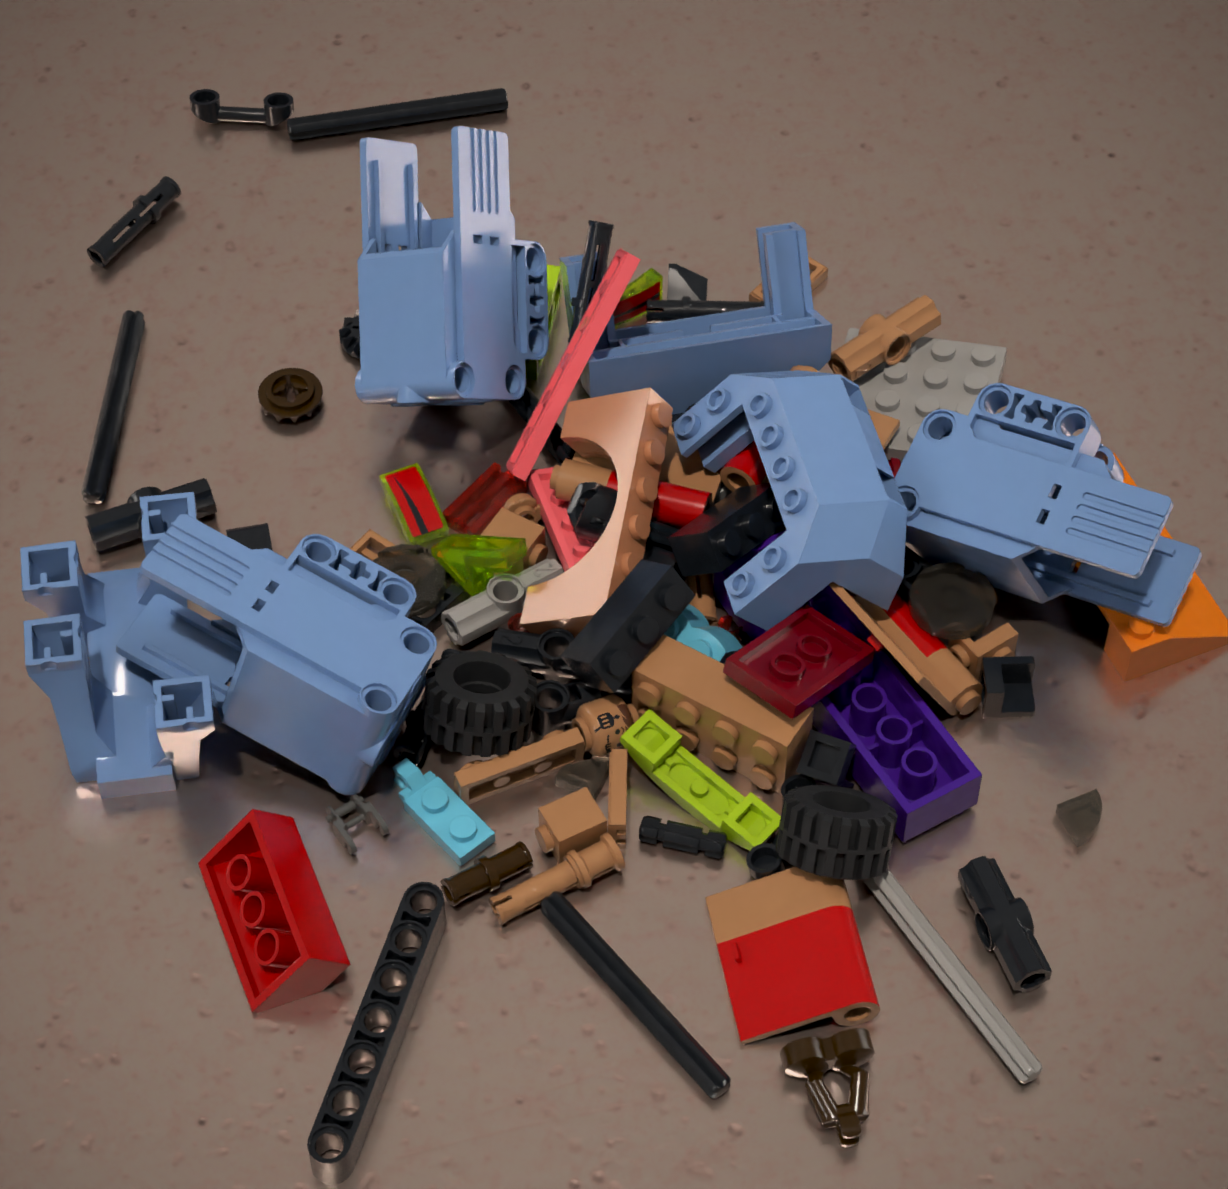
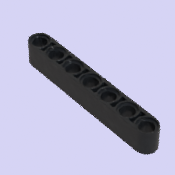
(381, 1048)

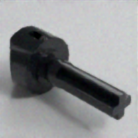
(593, 516)

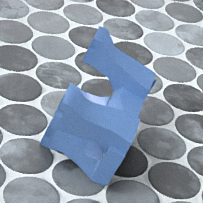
(113, 715)

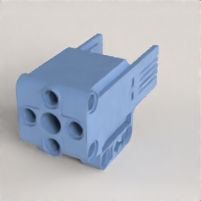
(461, 296)
(1035, 500)
(308, 641)

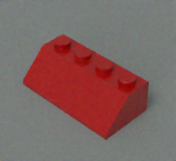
(272, 911)

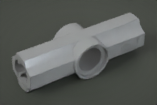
(497, 604)

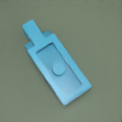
(442, 813)

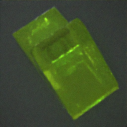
(476, 557)

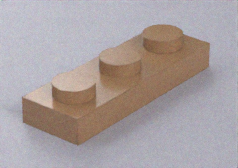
(489, 777)

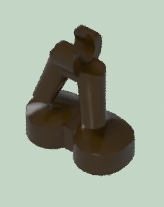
(841, 1053)

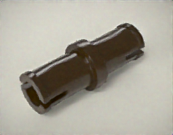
(486, 873)

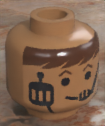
(604, 723)

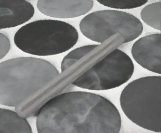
(955, 977)

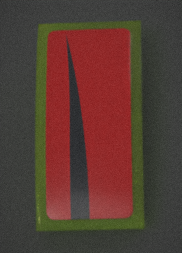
(635, 295)
(414, 504)

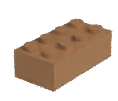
(719, 714)

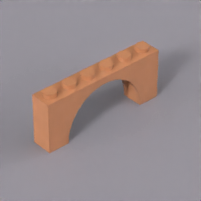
(633, 434)

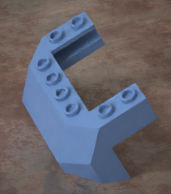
(695, 354)
(827, 481)

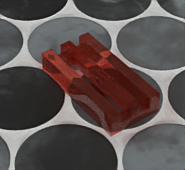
(479, 497)

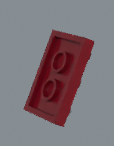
(799, 661)

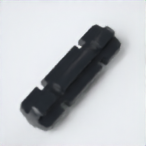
(683, 837)

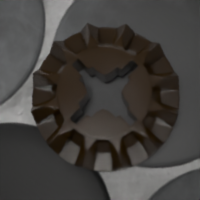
(303, 384)

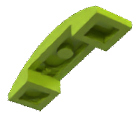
(695, 786)

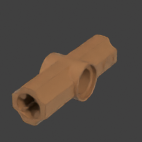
(885, 338)

